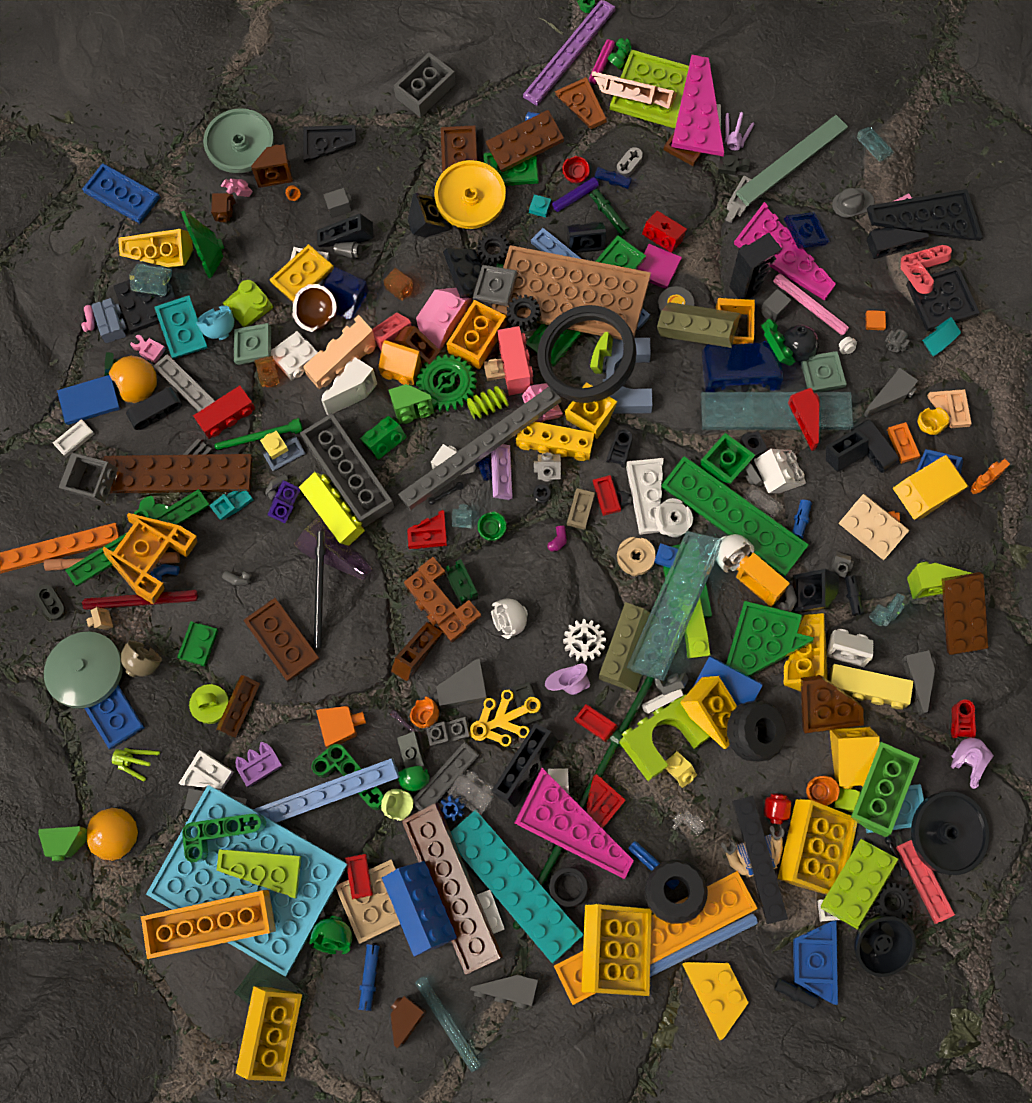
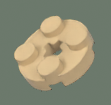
(636, 545)

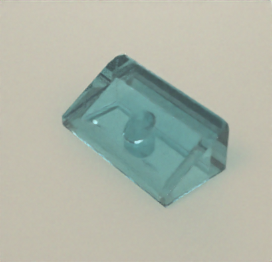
(874, 143)

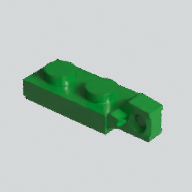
(775, 340)

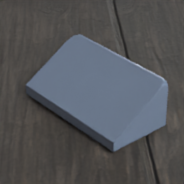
(295, 451)

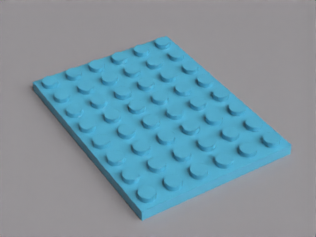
(194, 883)

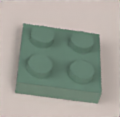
(252, 343)
(823, 372)

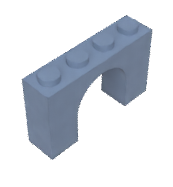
(629, 399)

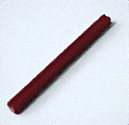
(136, 600)

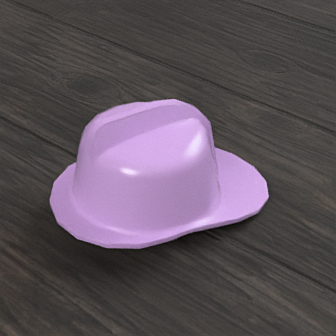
(569, 679)

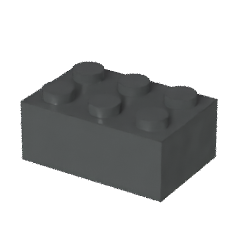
(424, 84)

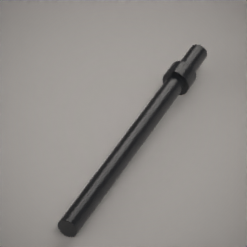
(319, 551)

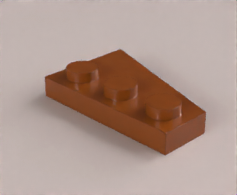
(583, 102)

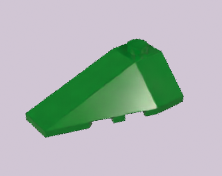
(205, 242)

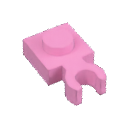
(238, 186)
(150, 350)

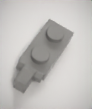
(735, 204)

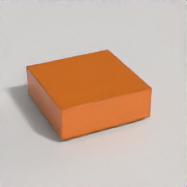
(875, 320)

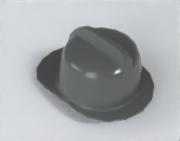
(852, 202)

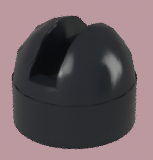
(624, 498)

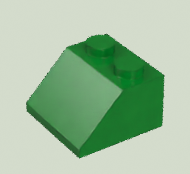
(726, 459)

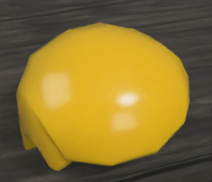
(933, 421)

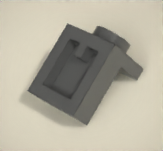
(752, 476)
(672, 683)

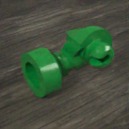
(624, 50)

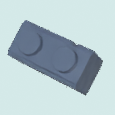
(108, 320)

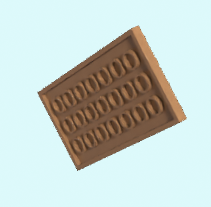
(572, 282)

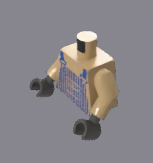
(738, 857)

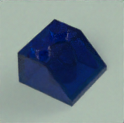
(348, 292)

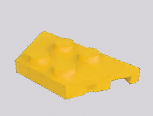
(718, 993)

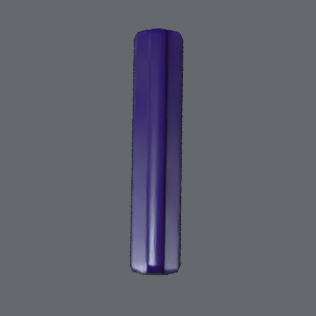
(575, 194)

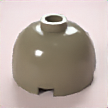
(139, 660)

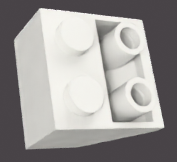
(779, 470)

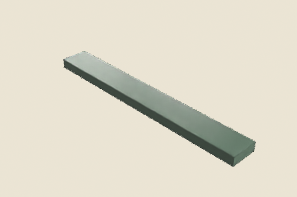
(791, 160)

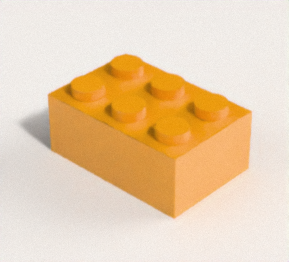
(476, 334)

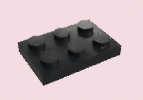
(464, 268)

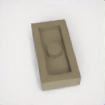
(580, 508)

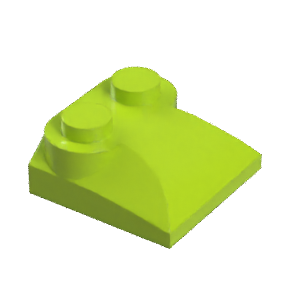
(248, 303)

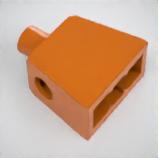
(339, 724)

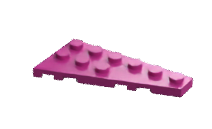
(698, 117)
(791, 261)
(562, 821)

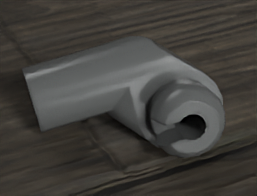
(791, 600)

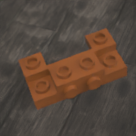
(440, 610)

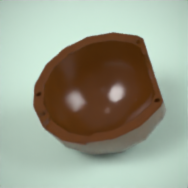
(314, 307)

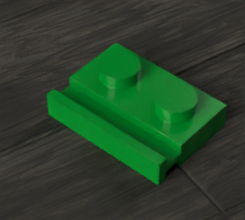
(197, 644)

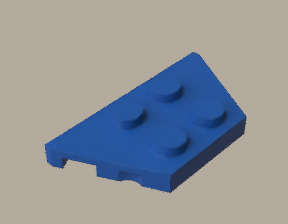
(817, 962)

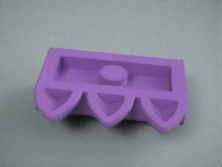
(259, 765)

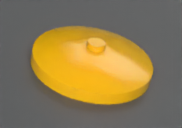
(470, 194)

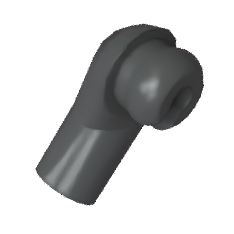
(273, 486)
(244, 579)

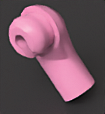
(90, 324)

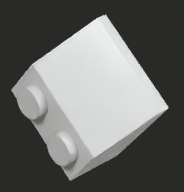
(850, 648)

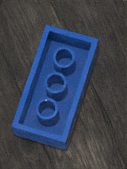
(419, 908)

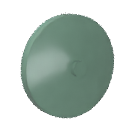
(237, 139)
(83, 670)

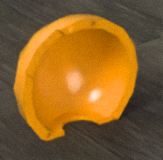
(134, 378)
(111, 834)

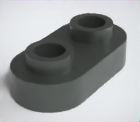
(50, 604)

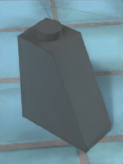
(462, 687)

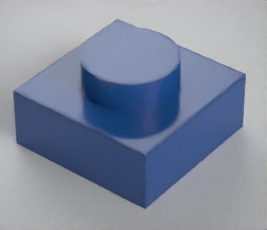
(665, 555)

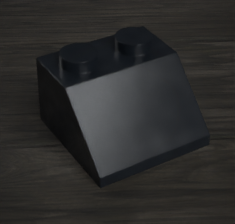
(586, 237)

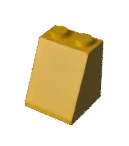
(853, 754)

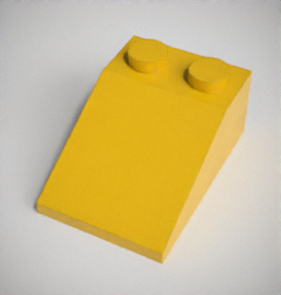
(930, 487)
(710, 708)

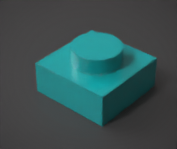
(540, 206)

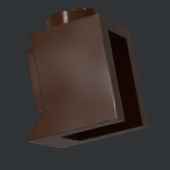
(222, 206)

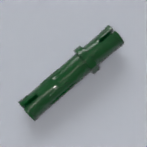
(605, 207)

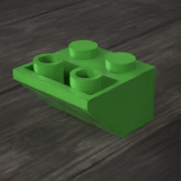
(410, 403)

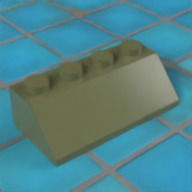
(698, 324)
(622, 647)

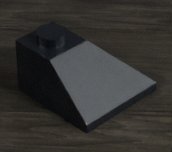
(425, 218)
(815, 589)

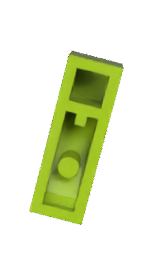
(696, 634)

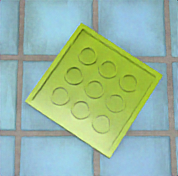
(655, 72)

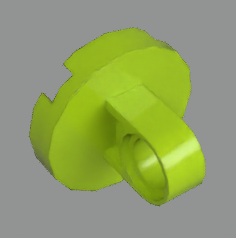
(208, 703)

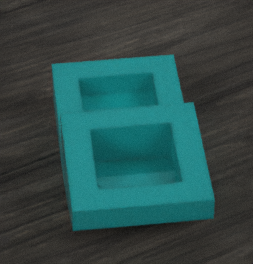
(942, 337)
(230, 504)

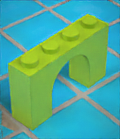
(639, 741)

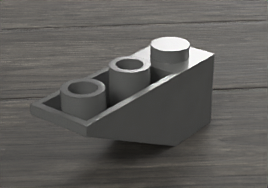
(513, 988)

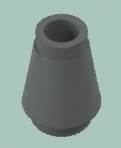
(348, 249)

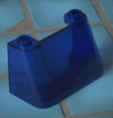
(741, 366)

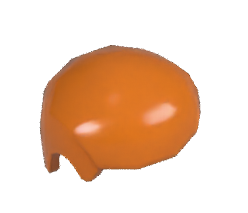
(424, 713)
(823, 790)

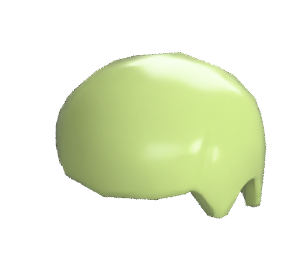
(397, 804)

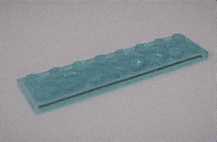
(770, 411)
(674, 605)

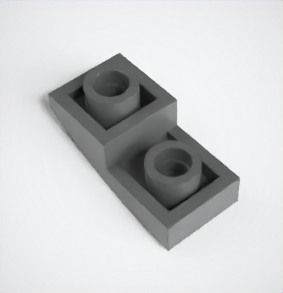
(448, 731)

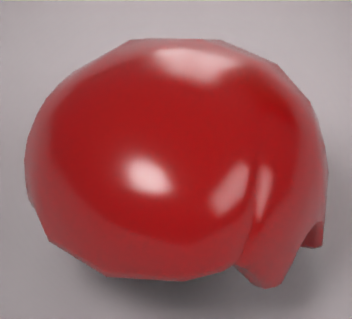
(576, 169)

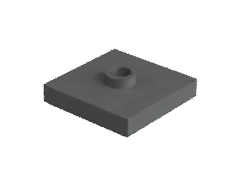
(495, 285)

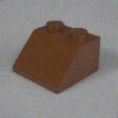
(272, 167)
(404, 1019)

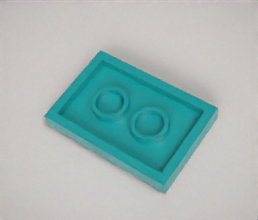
(180, 327)

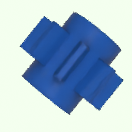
(457, 810)

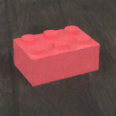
(515, 360)

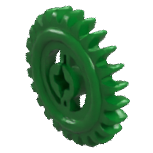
(443, 393)

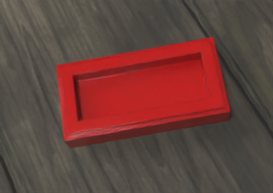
(606, 495)
(595, 723)
(359, 876)

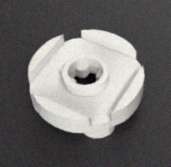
(664, 522)

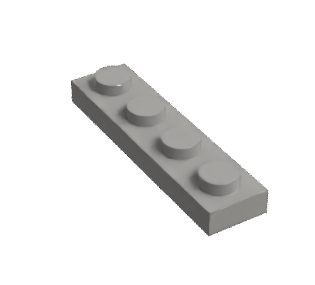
(183, 383)

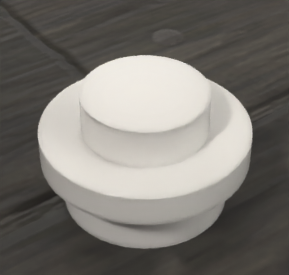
(847, 345)

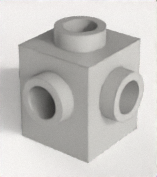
(548, 466)

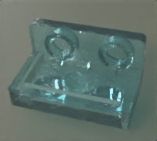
(150, 279)
(883, 616)

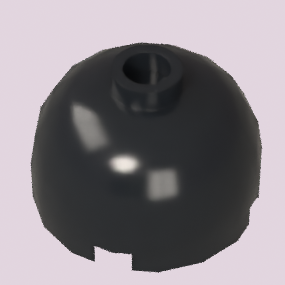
(802, 342)

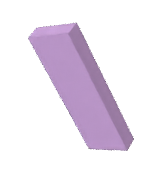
(501, 472)

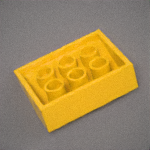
(816, 846)
(616, 950)

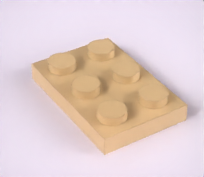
(874, 526)

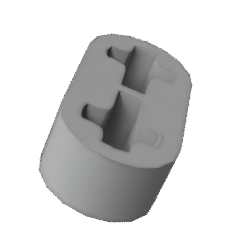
(626, 160)

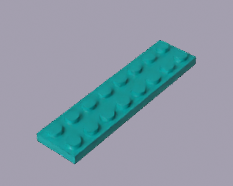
(515, 887)

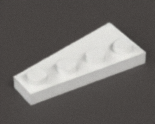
(646, 491)

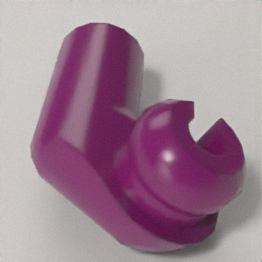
(560, 541)

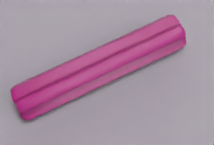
(602, 59)

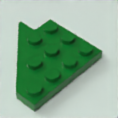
(764, 638)

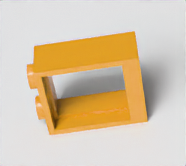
(740, 306)
(761, 579)

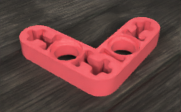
(914, 263)

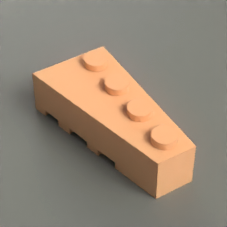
(353, 343)

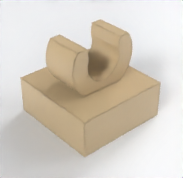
(494, 369)
(100, 619)

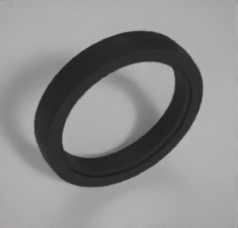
(570, 318)

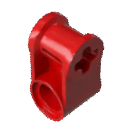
(962, 724)

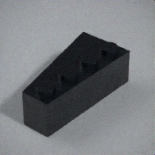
(753, 265)

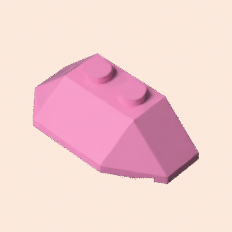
(442, 315)

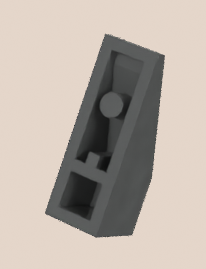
(894, 392)
(920, 670)

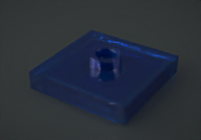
(806, 230)

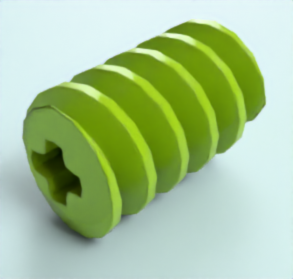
(487, 402)

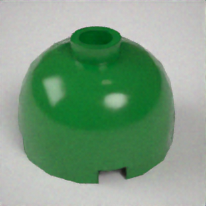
(331, 935)

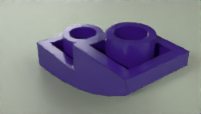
(283, 501)

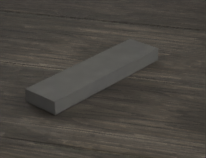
(445, 777)

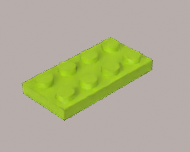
(859, 884)

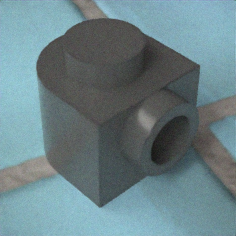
(841, 564)

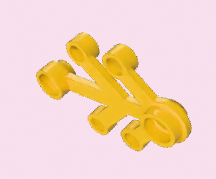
(502, 720)

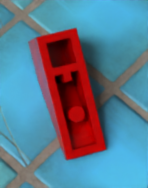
(806, 412)

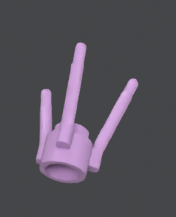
(734, 140)

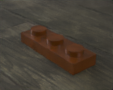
(238, 706)

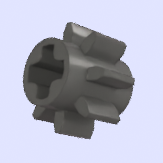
(897, 340)

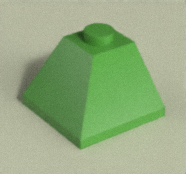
(62, 842)

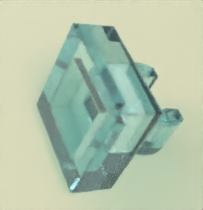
(462, 517)

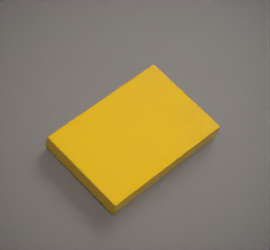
(304, 269)

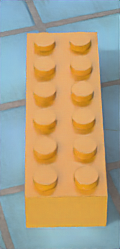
(208, 924)

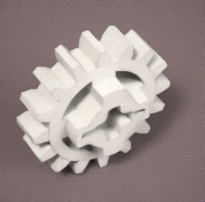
(592, 640)

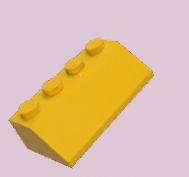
(268, 1034)

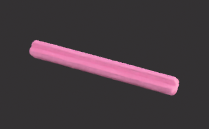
(811, 304)

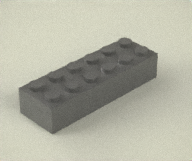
(347, 470)

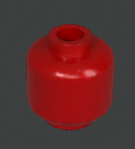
(777, 808)

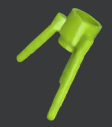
(125, 758)

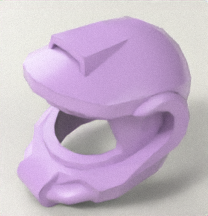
(975, 754)

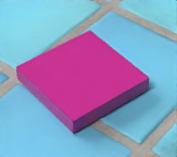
(660, 264)

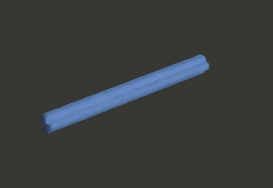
(703, 943)

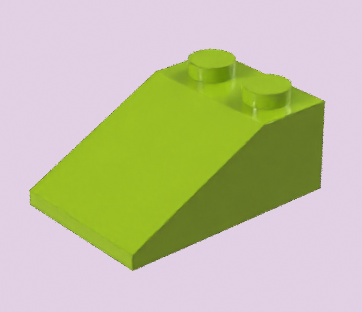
(927, 578)

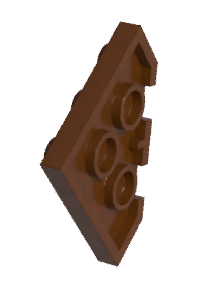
(827, 706)

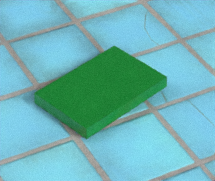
(518, 175)

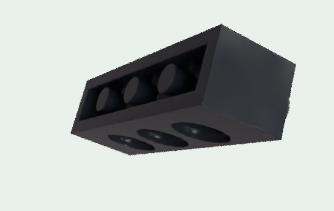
(524, 765)

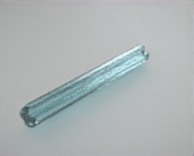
(448, 1024)

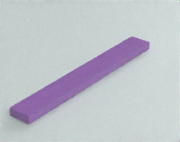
(569, 52)

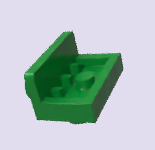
(383, 437)

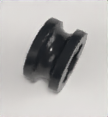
(541, 488)

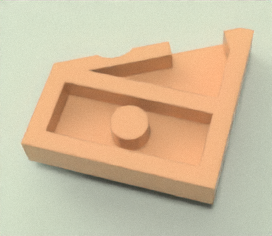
(955, 405)

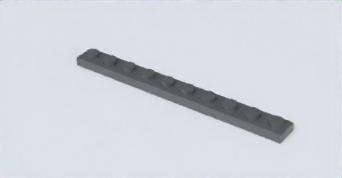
(479, 448)

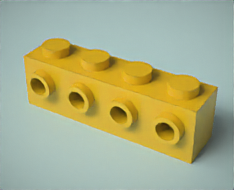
(556, 440)

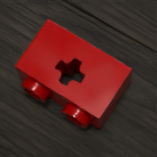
(664, 231)

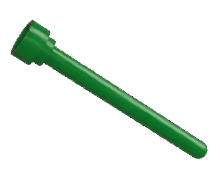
(294, 426)

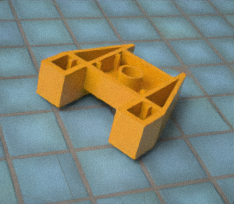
(143, 549)

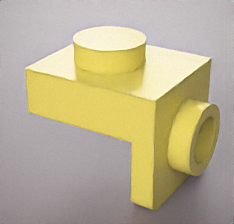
(274, 445)
(680, 769)

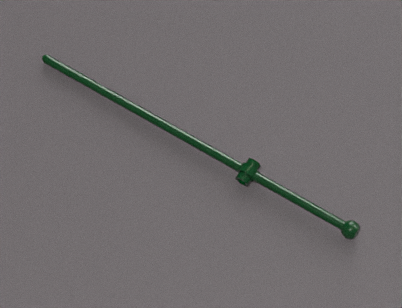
(615, 738)

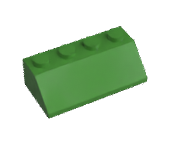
(884, 789)

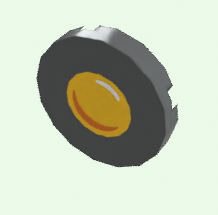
(675, 295)

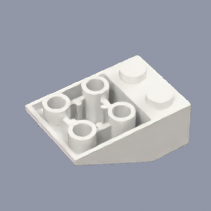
(349, 387)

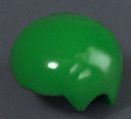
(492, 526)
(413, 778)

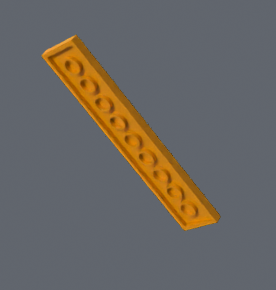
(725, 903)

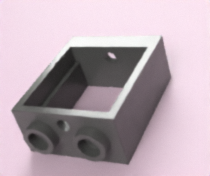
(77, 465)

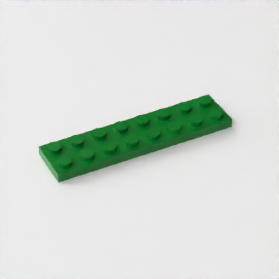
(617, 253)
(734, 515)

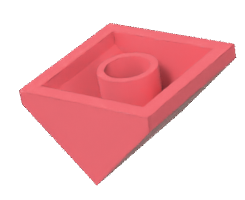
(390, 329)

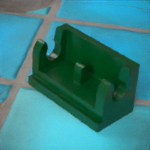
(461, 582)

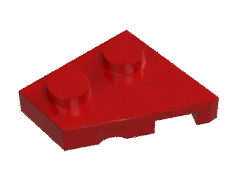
(428, 533)
(602, 801)

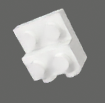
(293, 355)

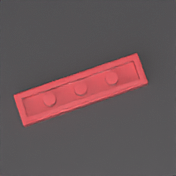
(925, 883)

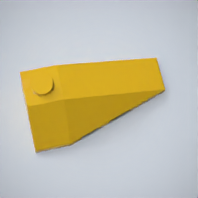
(160, 248)
(810, 659)

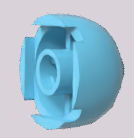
(216, 323)

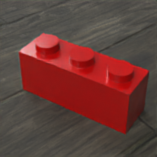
(224, 412)

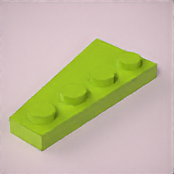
(264, 869)

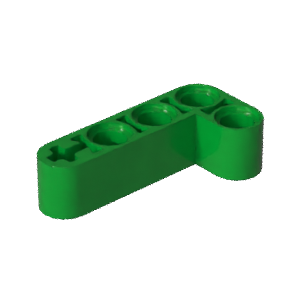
(341, 764)
(224, 830)

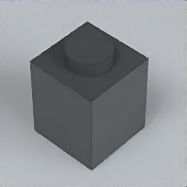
(338, 202)
(775, 305)

